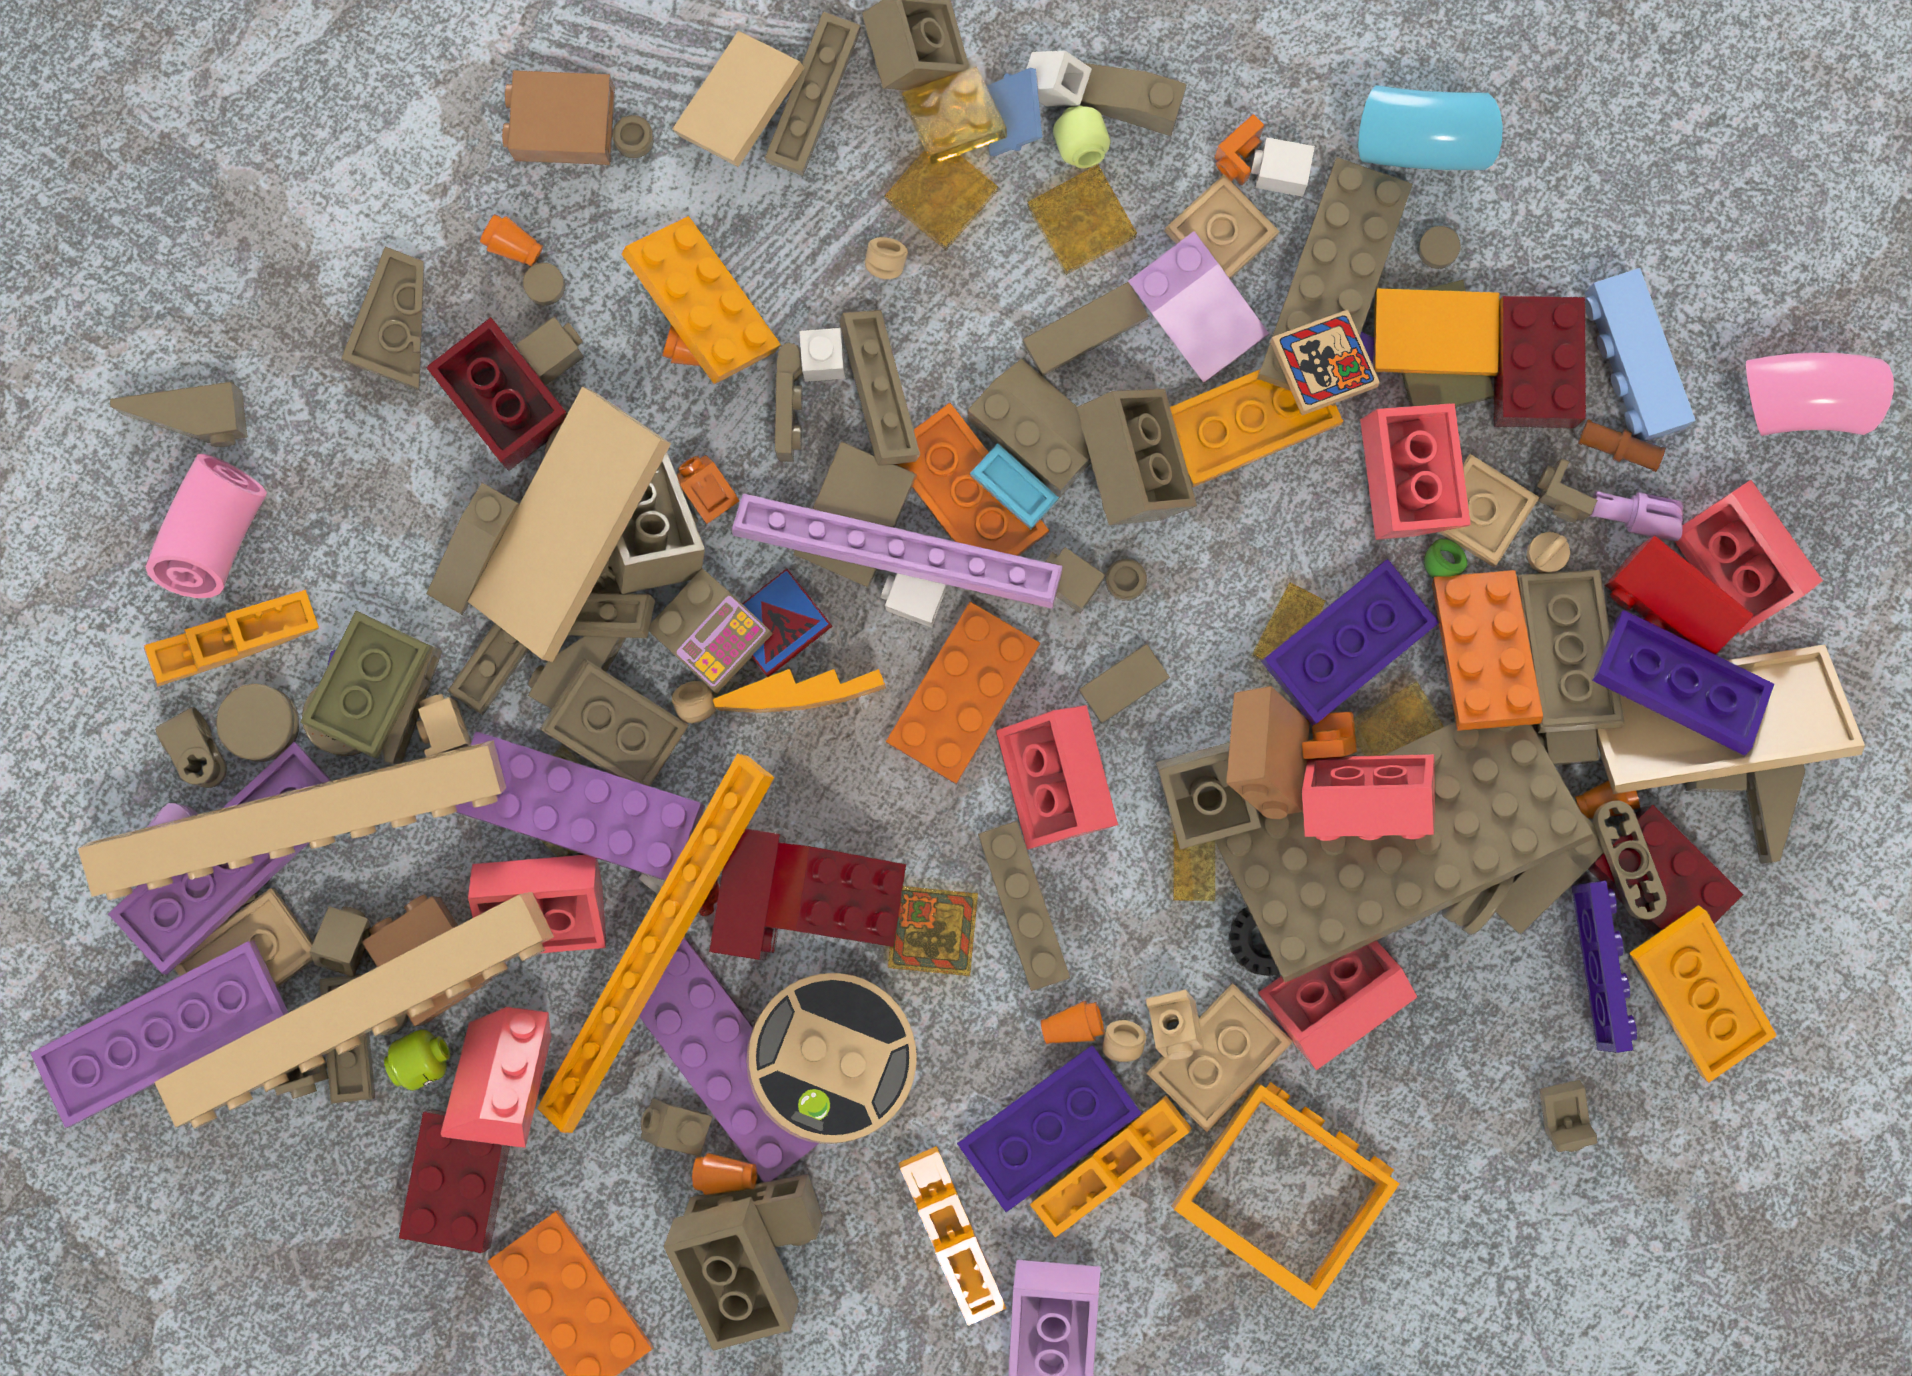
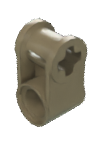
(188, 743)

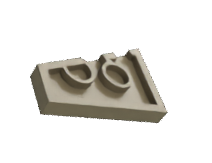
(390, 321)

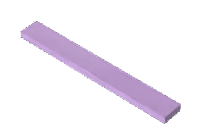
(897, 550)

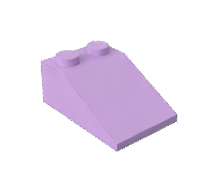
(1198, 307)
(1054, 1319)

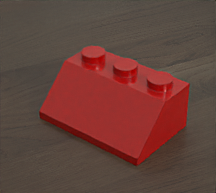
(1677, 596)

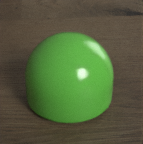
(1436, 564)

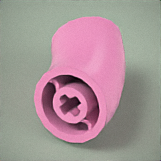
(1819, 392)
(204, 528)

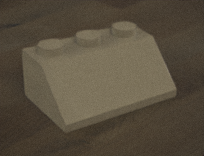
(1033, 426)

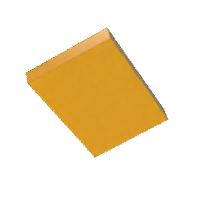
(1436, 332)

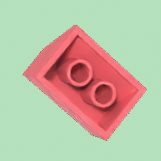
(1414, 470)
(1748, 554)
(1056, 776)
(1369, 796)
(564, 888)
(1339, 1001)
(499, 1077)

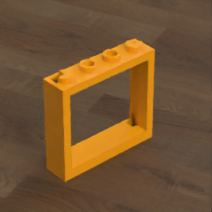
(1341, 1145)

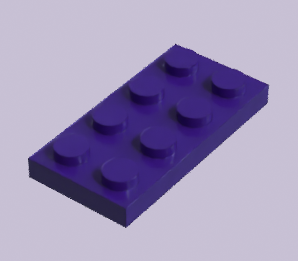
(1349, 642)
(1683, 682)
(1604, 980)
(1048, 1128)

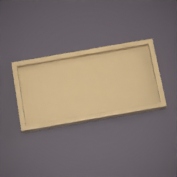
(568, 523)
(1801, 725)

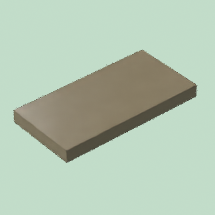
(1566, 640)

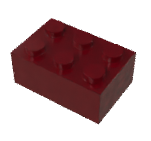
(1541, 362)
(498, 393)
(1682, 869)
(835, 894)
(745, 898)
(453, 1189)

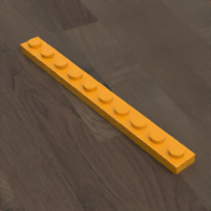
(655, 942)

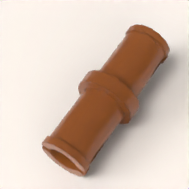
(1622, 445)

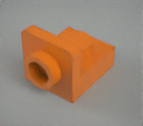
(1240, 142)
(706, 487)
(1332, 737)

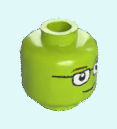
(417, 1060)

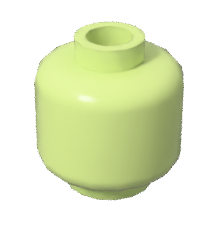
(1081, 136)

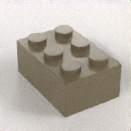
(1136, 456)
(731, 1274)

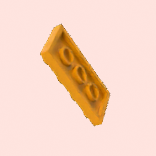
(701, 299)
(1242, 425)
(1703, 993)

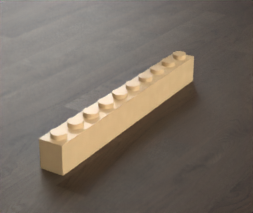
(292, 819)
(355, 1009)

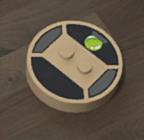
(831, 1058)

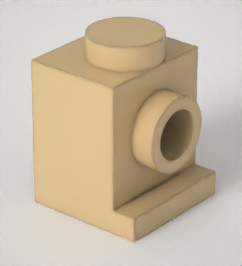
(442, 725)
(1186, 1036)

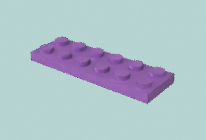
(588, 810)
(181, 915)
(158, 1033)
(709, 1045)

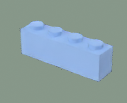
(1638, 356)

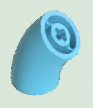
(1430, 129)

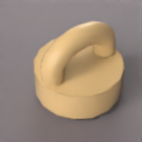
(885, 257)
(1548, 552)
(693, 702)
(1123, 1041)

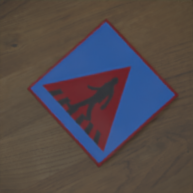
(790, 617)

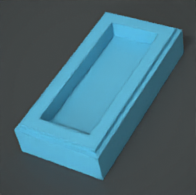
(1014, 486)

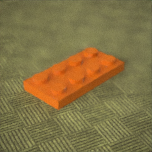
(954, 498)
(1487, 650)
(963, 693)
(569, 1301)

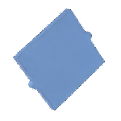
(1019, 108)

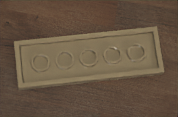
(1341, 253)

